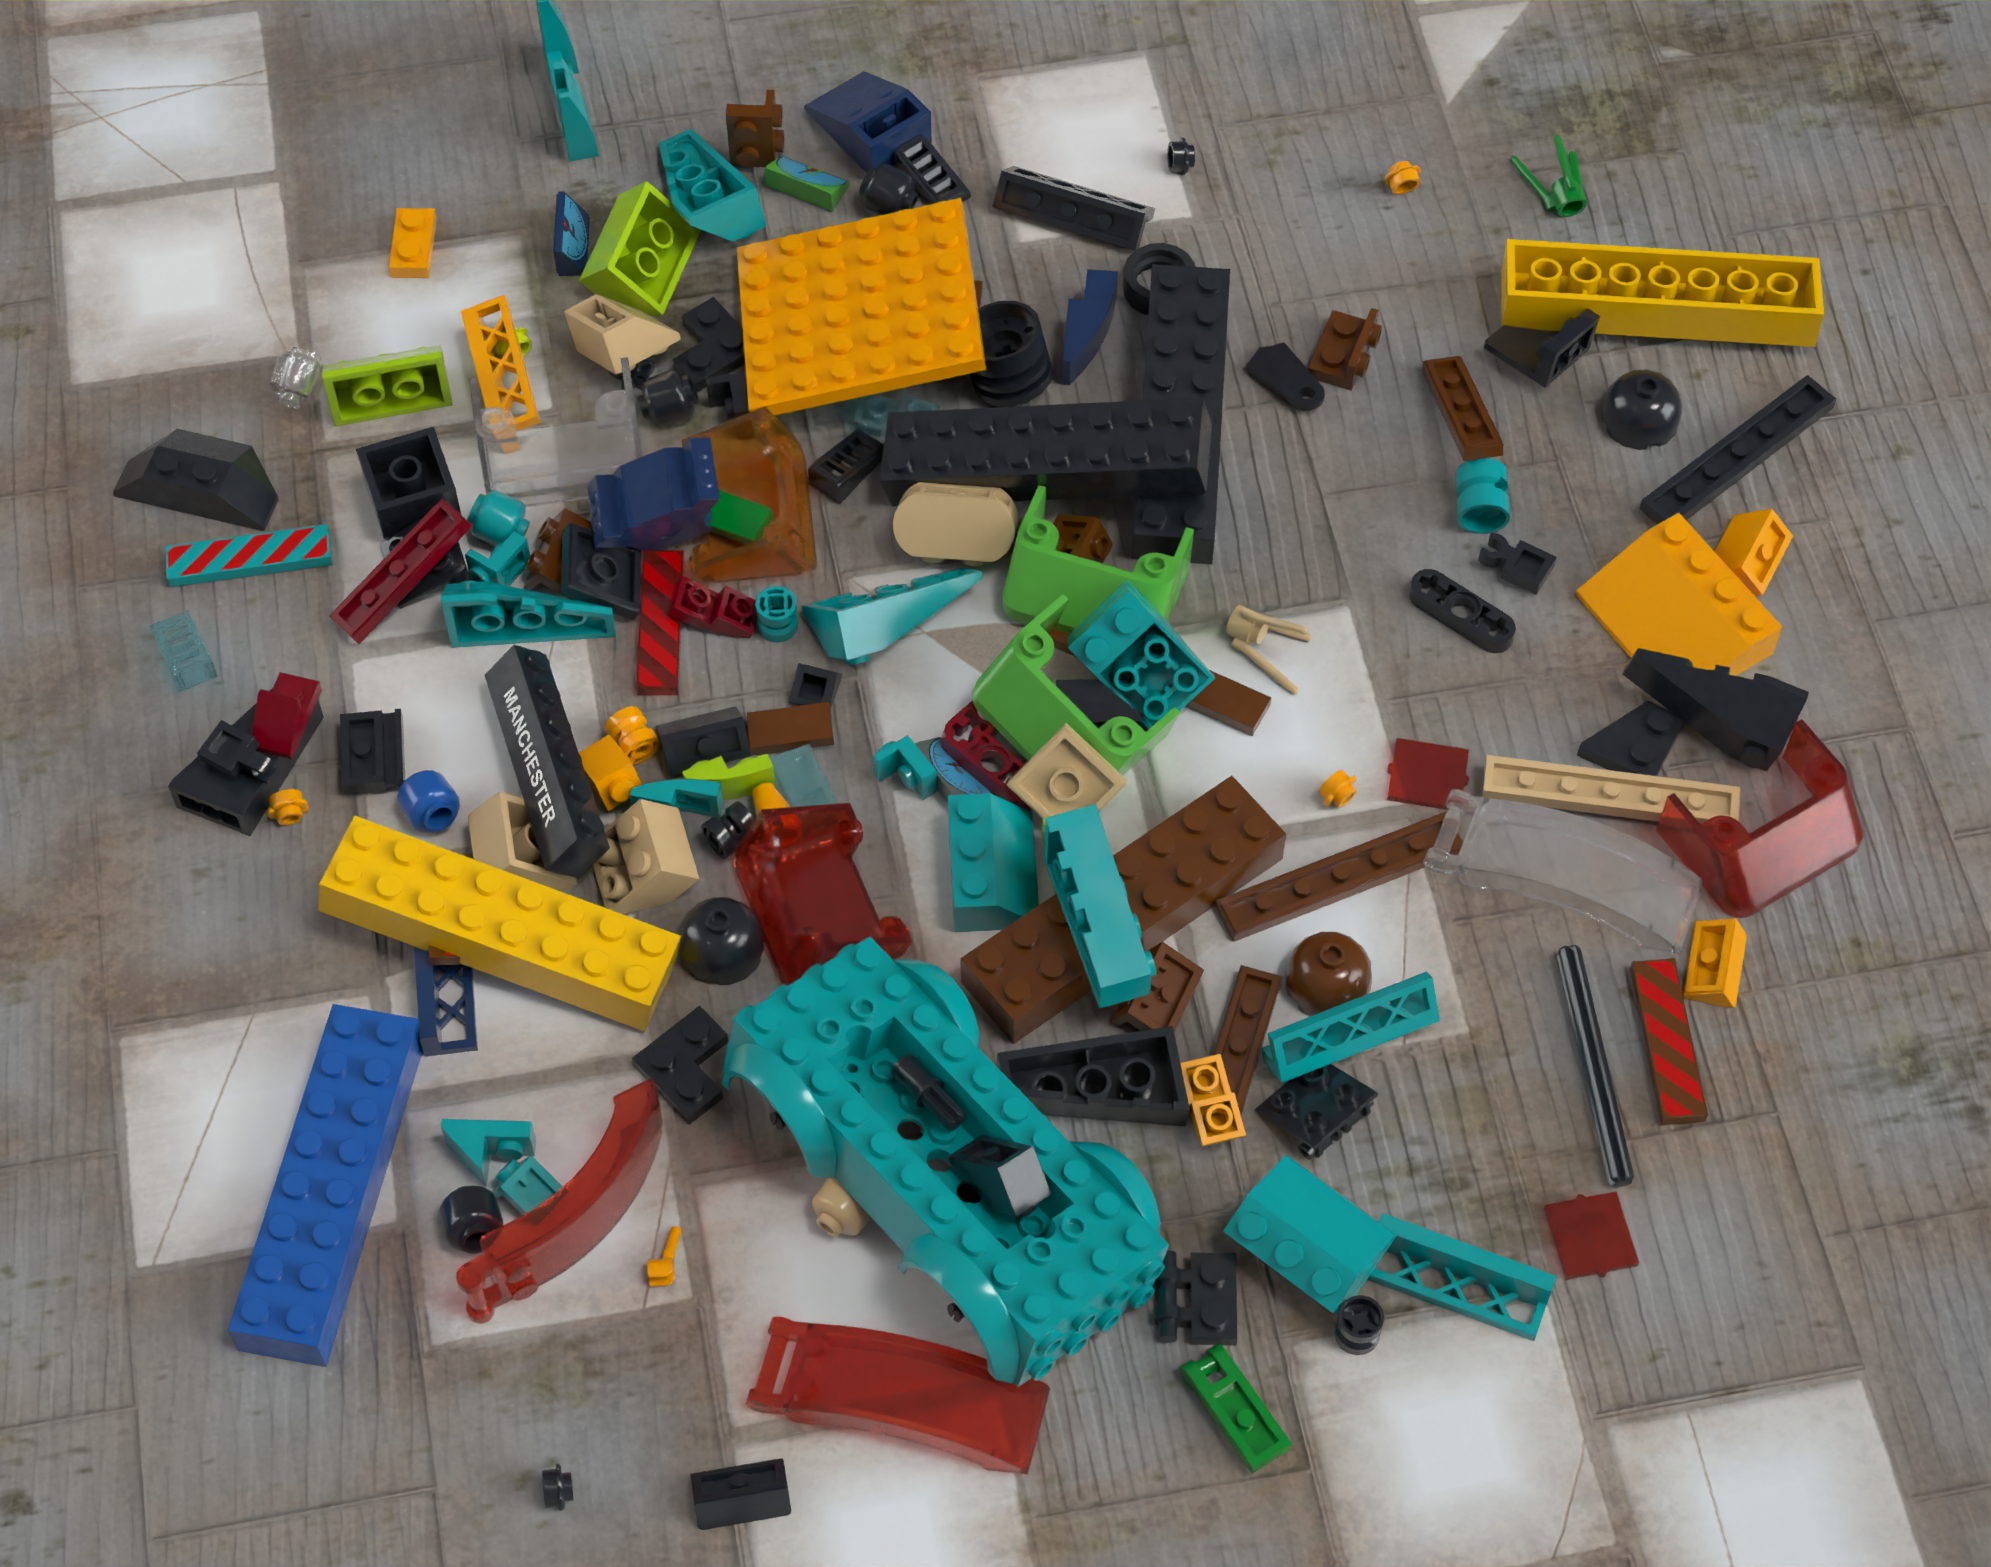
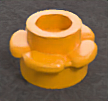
(1403, 177)
(1338, 789)
(287, 806)

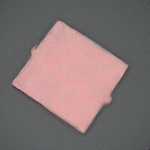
(1426, 773)
(1591, 1235)

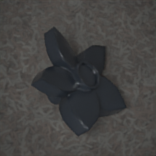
(638, 373)

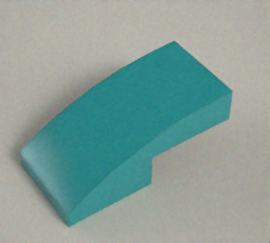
(687, 795)

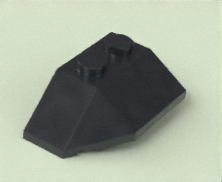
(201, 479)

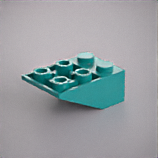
(1139, 655)

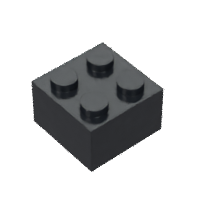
(406, 479)

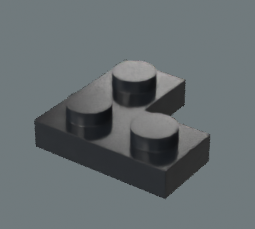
(719, 344)
(675, 1063)

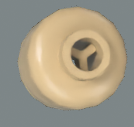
(838, 1210)

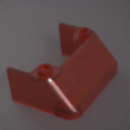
(1760, 867)

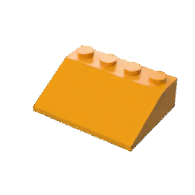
(1680, 601)

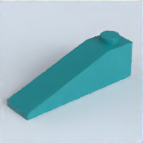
(709, 189)
(510, 615)
(866, 623)

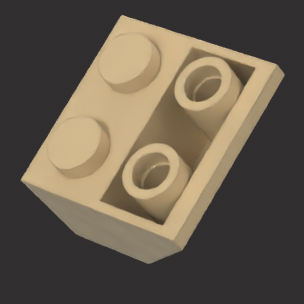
(613, 331)
(646, 859)

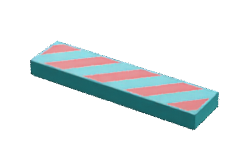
(248, 555)

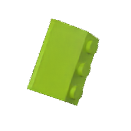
(640, 251)
(387, 385)

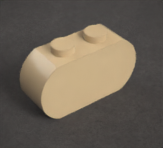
(955, 523)

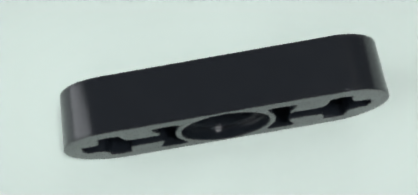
(1466, 627)

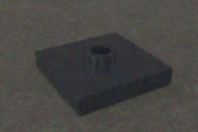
(600, 574)

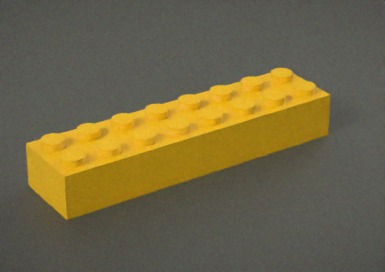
(1663, 292)
(499, 922)

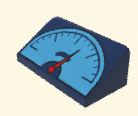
(570, 236)

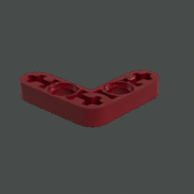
(980, 746)

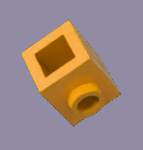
(609, 772)

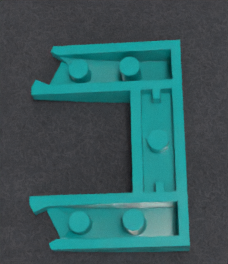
(567, 93)

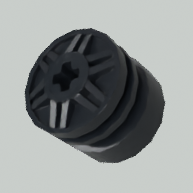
(1013, 353)

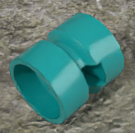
(1483, 496)

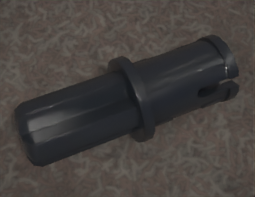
(928, 1092)

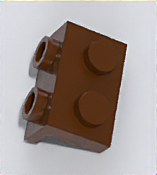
(755, 132)
(546, 562)

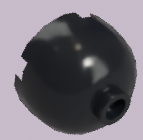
(1642, 409)
(721, 941)

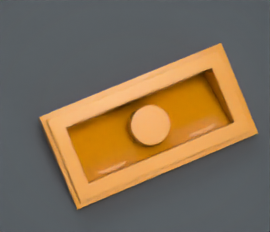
(1715, 962)

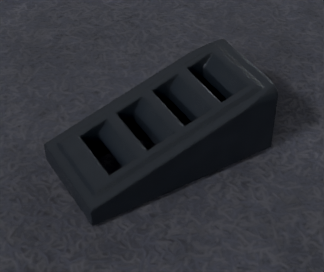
(921, 154)
(839, 488)

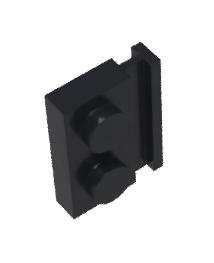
(372, 751)

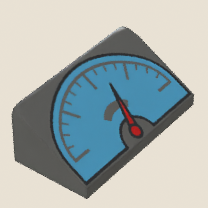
(951, 777)

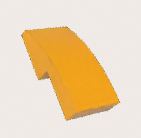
(1211, 1101)

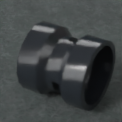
(728, 830)
(1362, 1315)

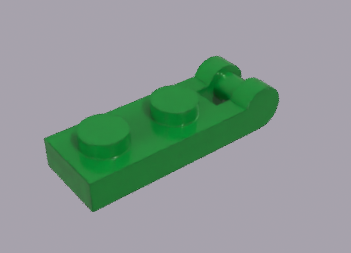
(1236, 1408)

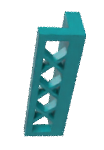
(1351, 1027)
(1472, 1267)

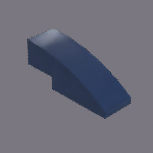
(1088, 322)

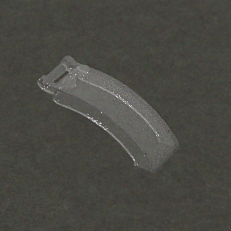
(1571, 865)

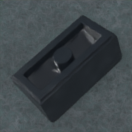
(740, 1494)

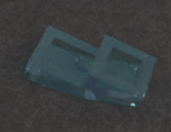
(802, 778)

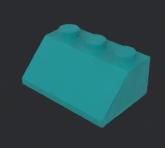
(990, 862)
(1310, 1233)

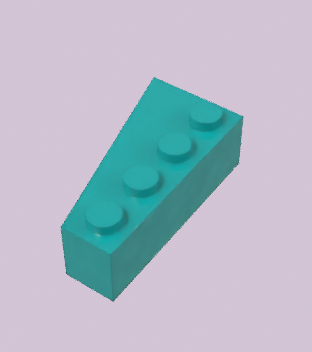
(1097, 906)

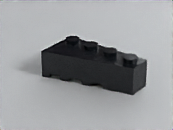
(1104, 1077)

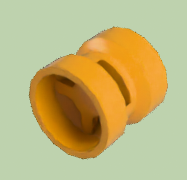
(632, 735)

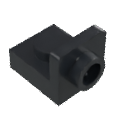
(729, 391)

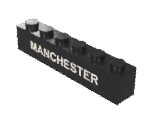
(546, 762)

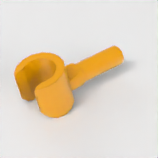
(662, 1271)

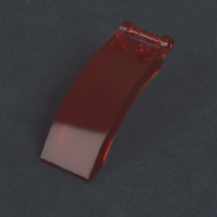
(573, 1219)
(901, 1391)

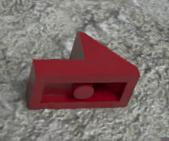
(284, 714)

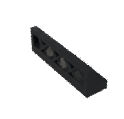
(1072, 207)

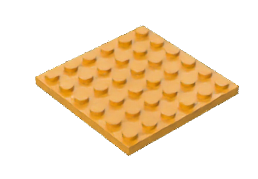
(859, 308)

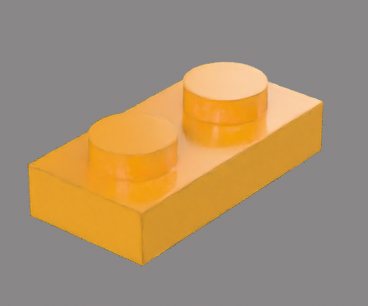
(412, 243)

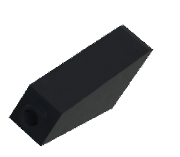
(239, 800)

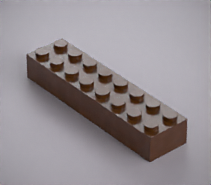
(1169, 880)

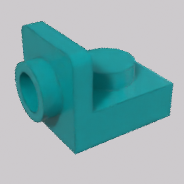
(504, 564)
(909, 763)
(525, 1184)

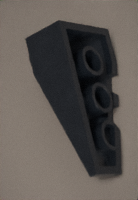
(1732, 712)

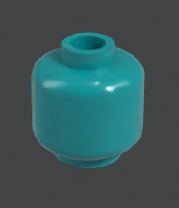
(497, 517)

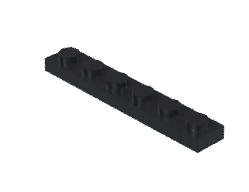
(1739, 452)

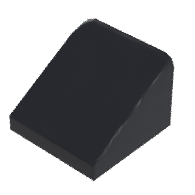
(814, 685)

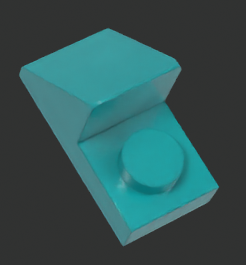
(478, 1139)

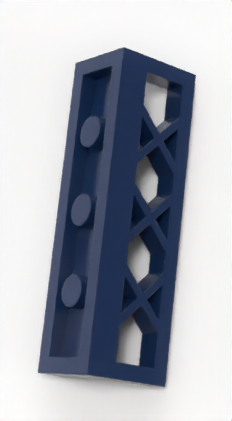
(429, 1006)

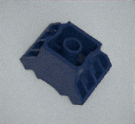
(656, 498)

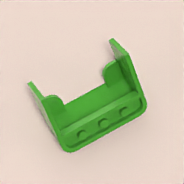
(1042, 574)
(1032, 708)

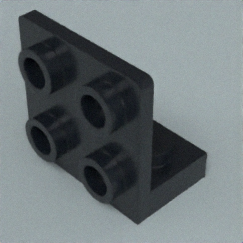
(1544, 353)

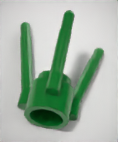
(1566, 192)

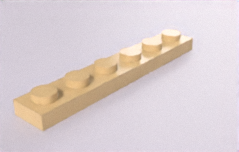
(1603, 790)

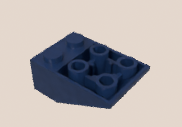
(871, 118)

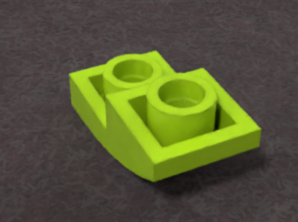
(735, 781)

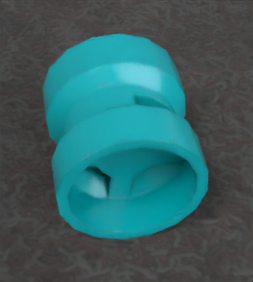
(776, 614)

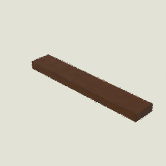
(1221, 699)
(1330, 879)

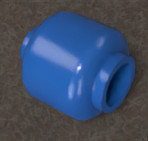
(428, 801)

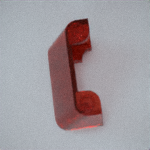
(808, 889)

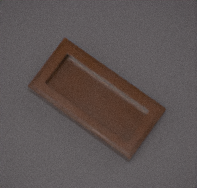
(790, 728)

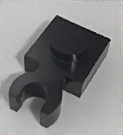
(1520, 565)

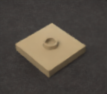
(1066, 776)

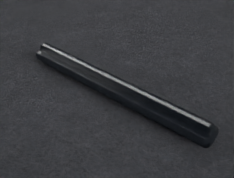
(1595, 1066)

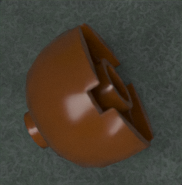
(1327, 972)

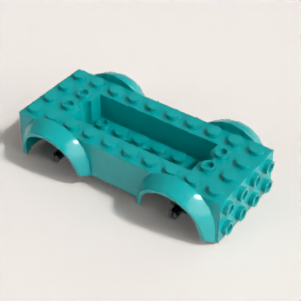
(1021, 1282)

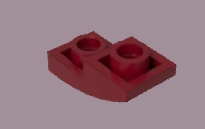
(720, 612)

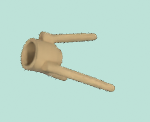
(1251, 626)

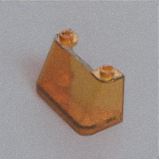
(766, 466)

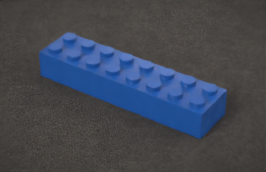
(327, 1186)

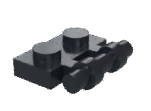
(1212, 1299)

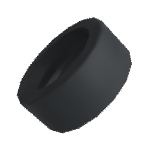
(1142, 260)

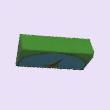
(805, 182)

